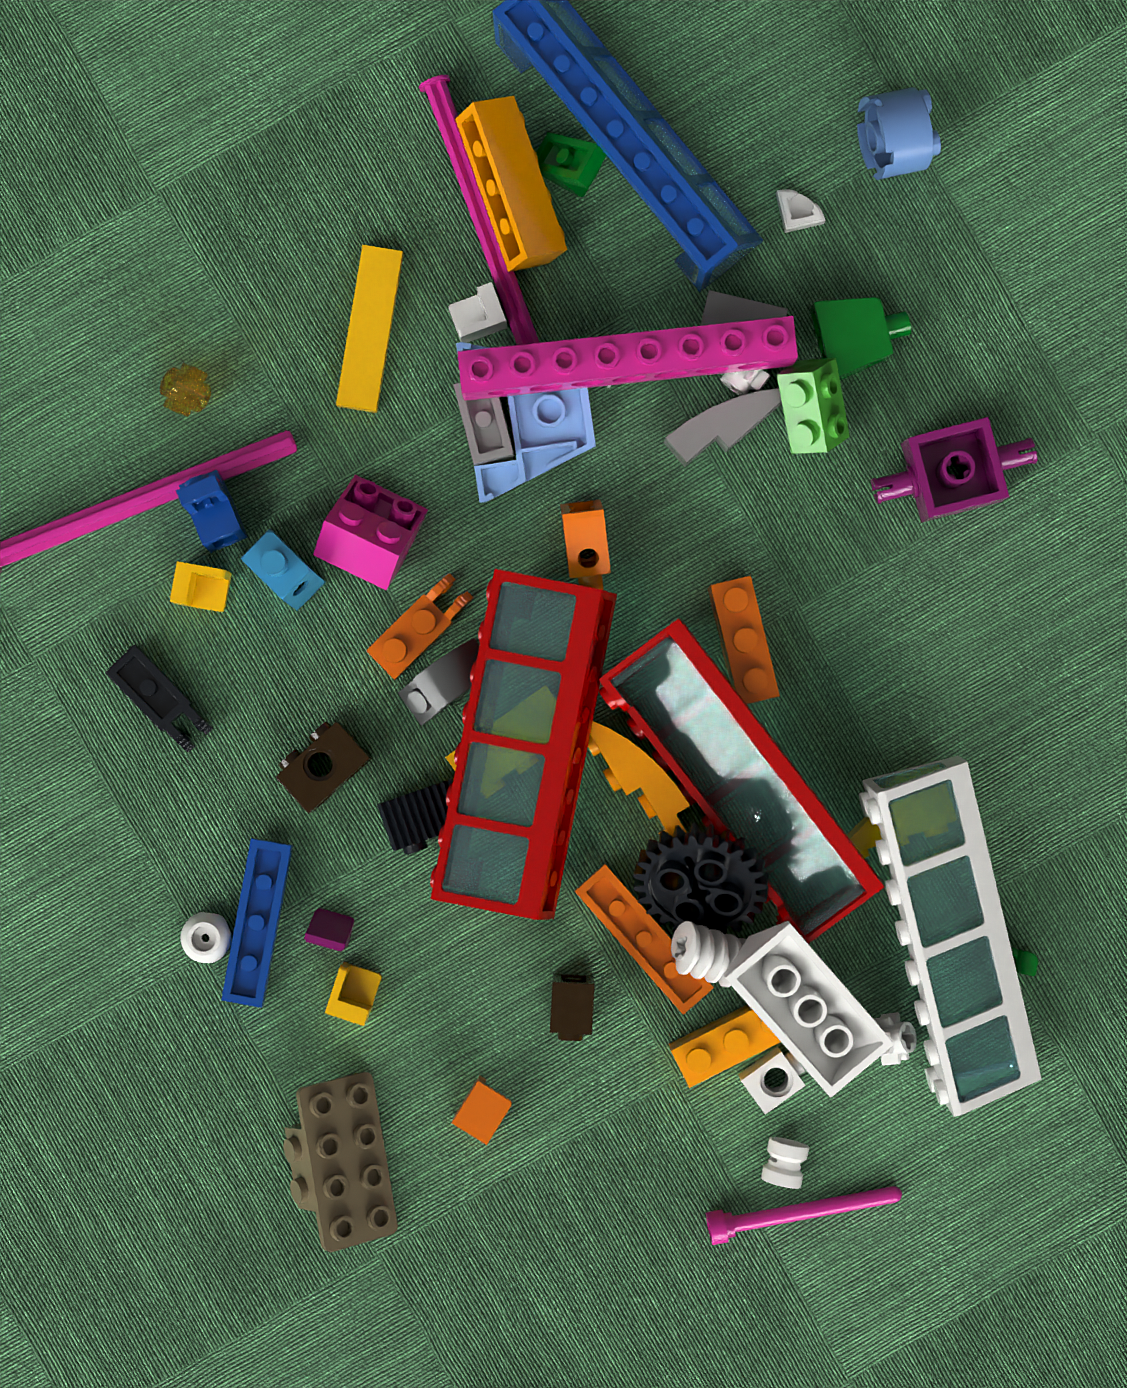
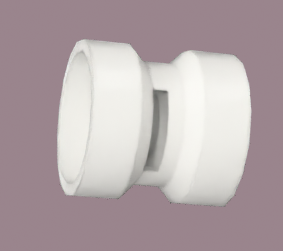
(785, 1160)

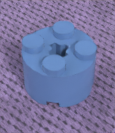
(897, 132)

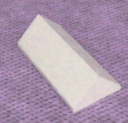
(806, 1006)

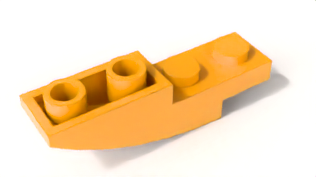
(635, 769)

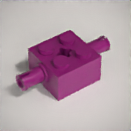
(966, 446)

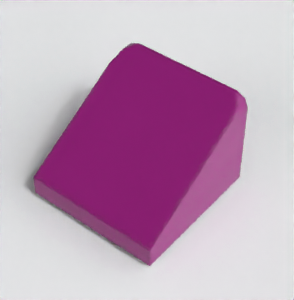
(330, 929)

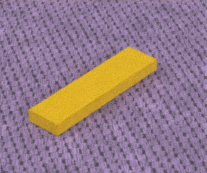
(369, 328)

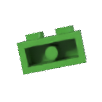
(813, 405)

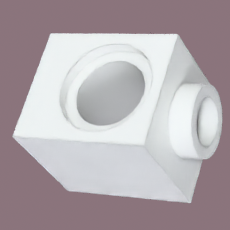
(771, 1097)

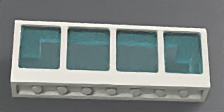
(952, 933)

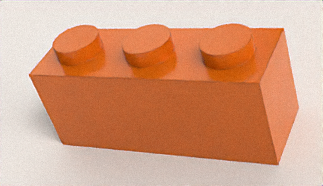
(743, 639)

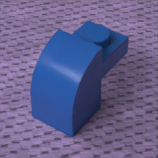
(212, 511)

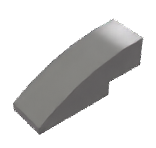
(722, 423)

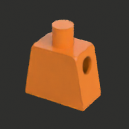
(586, 529)

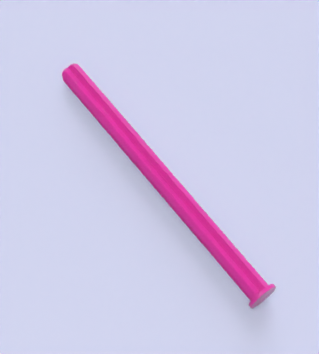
(504, 281)
(142, 498)

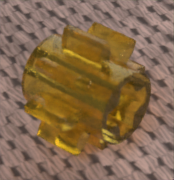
(185, 389)

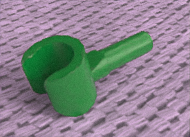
(1025, 962)

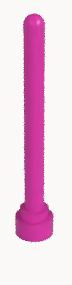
(724, 1225)

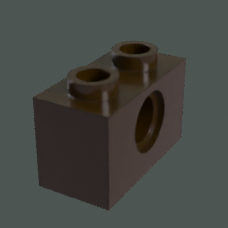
(347, 759)
(572, 1006)

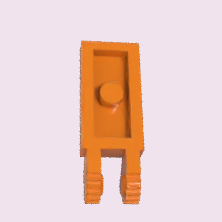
(416, 629)

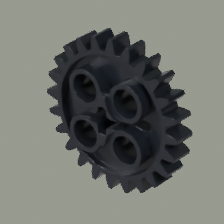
(701, 879)

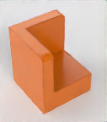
(481, 1111)

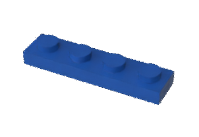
(257, 922)

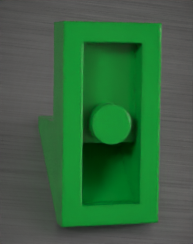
(569, 162)

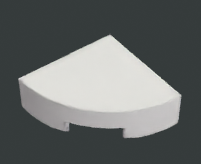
(798, 211)

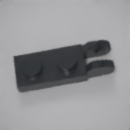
(156, 695)

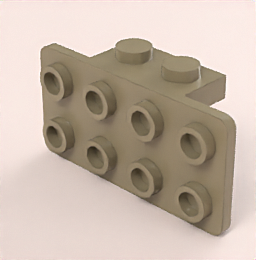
(341, 1162)

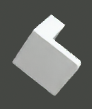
(478, 314)

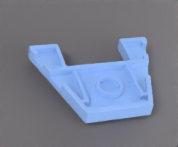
(545, 433)

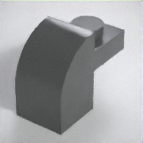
(441, 682)

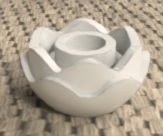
(219, 937)

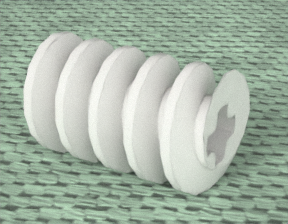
(704, 952)

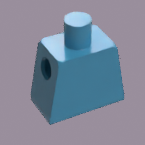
(282, 569)

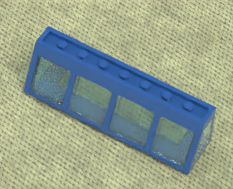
(628, 132)

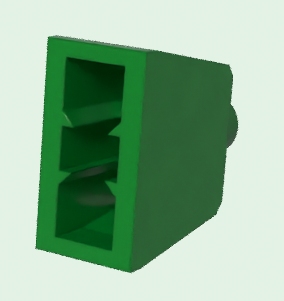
(856, 332)

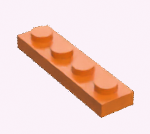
(640, 937)

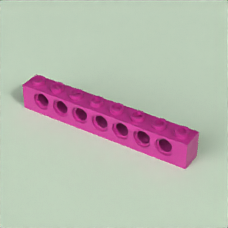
(627, 358)

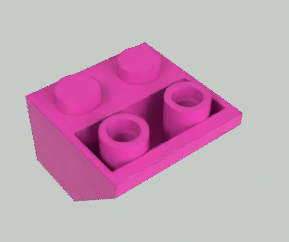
(369, 532)

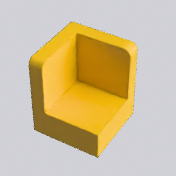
(200, 586)
(353, 993)

